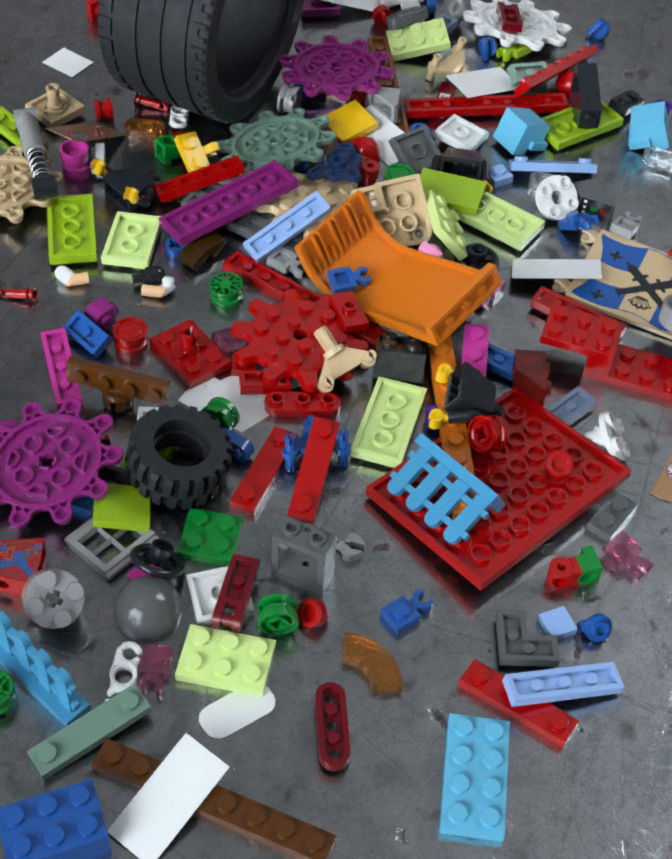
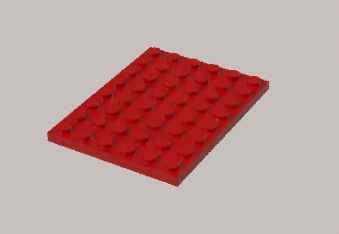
(533, 497)

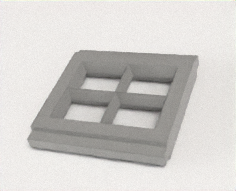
(118, 563)

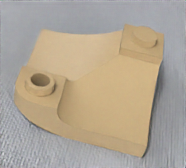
(400, 208)

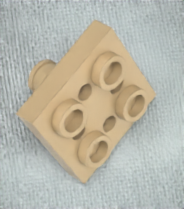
(56, 106)

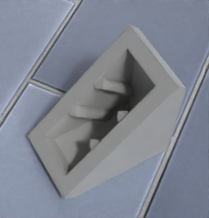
(387, 102)

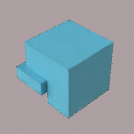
(649, 126)
(521, 130)

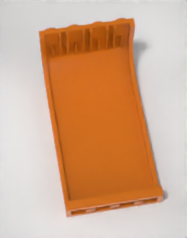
(407, 287)

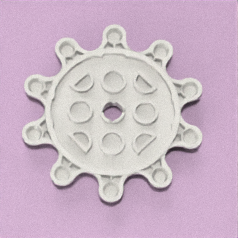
(537, 29)

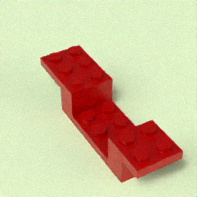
(607, 359)

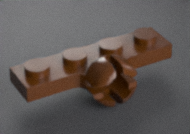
(117, 384)

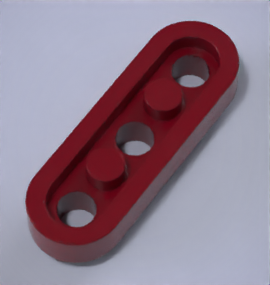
(334, 715)

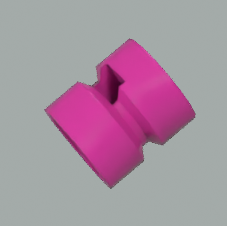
(75, 160)

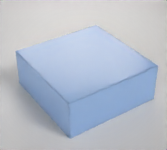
(557, 623)

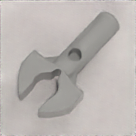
(344, 545)

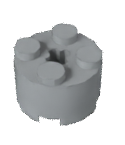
(68, 606)

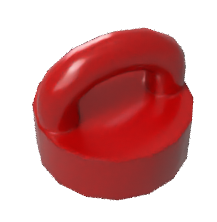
(379, 14)
(560, 463)
(312, 613)

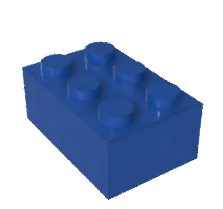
(56, 825)

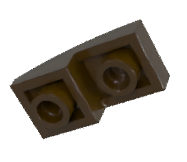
(199, 249)

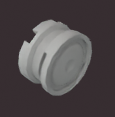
(289, 98)

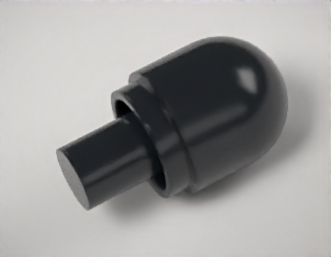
(150, 275)

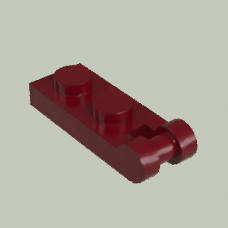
(509, 17)
(236, 591)

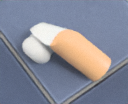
(70, 278)
(159, 291)

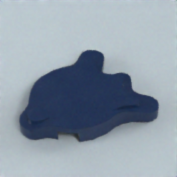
(339, 165)

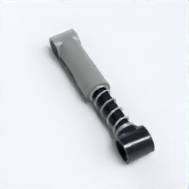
(34, 150)

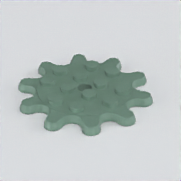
(278, 138)

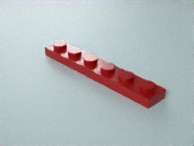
(551, 71)

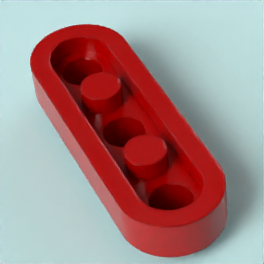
(302, 404)

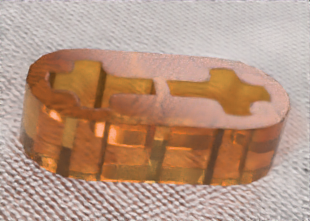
(144, 128)

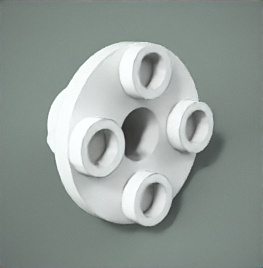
(556, 197)
(609, 436)

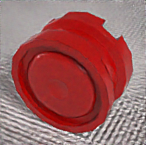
(130, 335)
(487, 433)

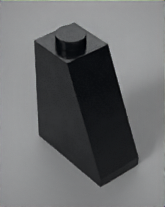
(585, 95)

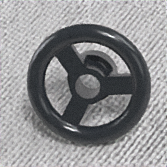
(479, 254)
(159, 555)

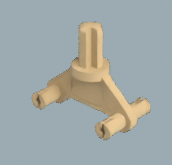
(450, 65)
(339, 359)

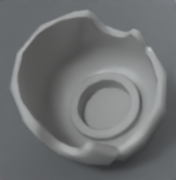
(454, 9)

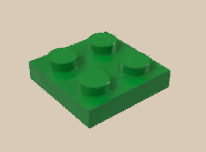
(210, 537)

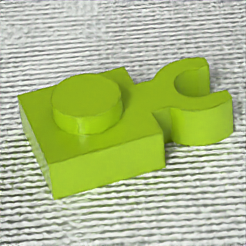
(516, 50)

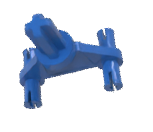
(296, 447)

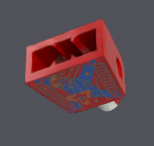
(19, 561)

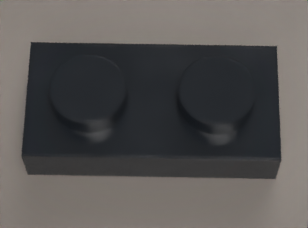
(624, 102)

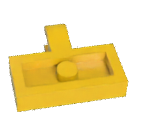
(193, 153)

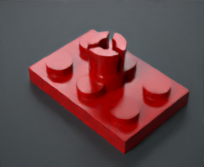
(190, 353)

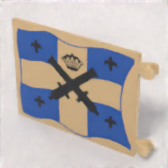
(631, 282)

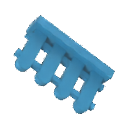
(448, 502)
(38, 675)

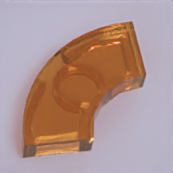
(373, 660)

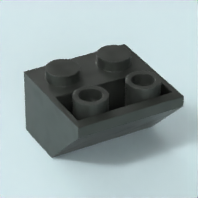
(400, 358)

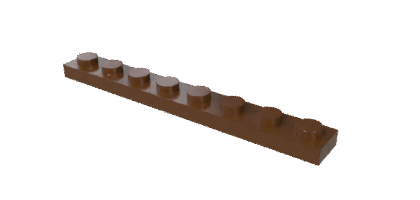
(224, 806)

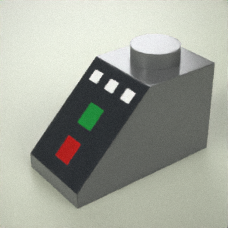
(594, 200)

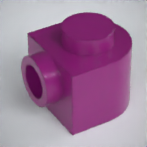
(102, 313)

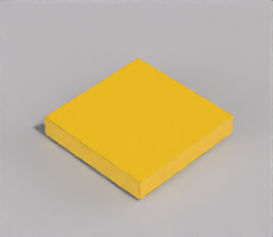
(351, 122)

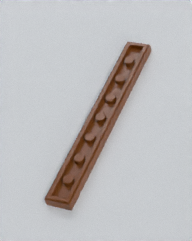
(381, 44)

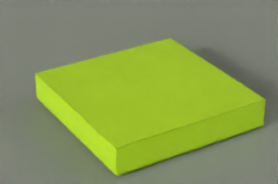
(122, 509)

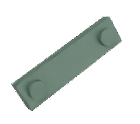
(89, 731)

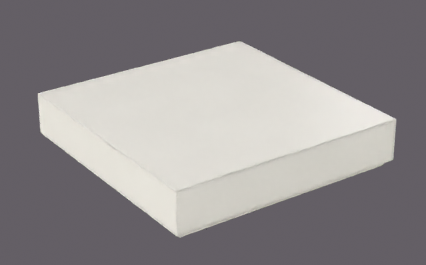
(461, 133)
(204, 592)

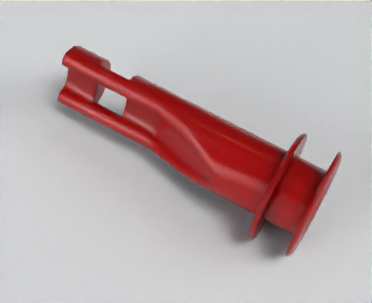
(141, 100)
(29, 294)

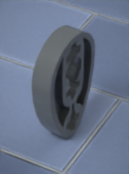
(406, 17)

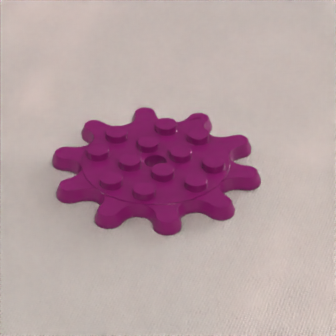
(336, 68)
(75, 467)

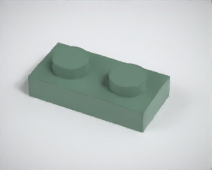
(522, 70)

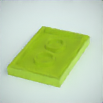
(459, 192)

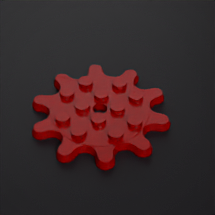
(275, 344)

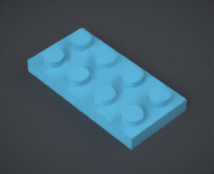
(475, 778)

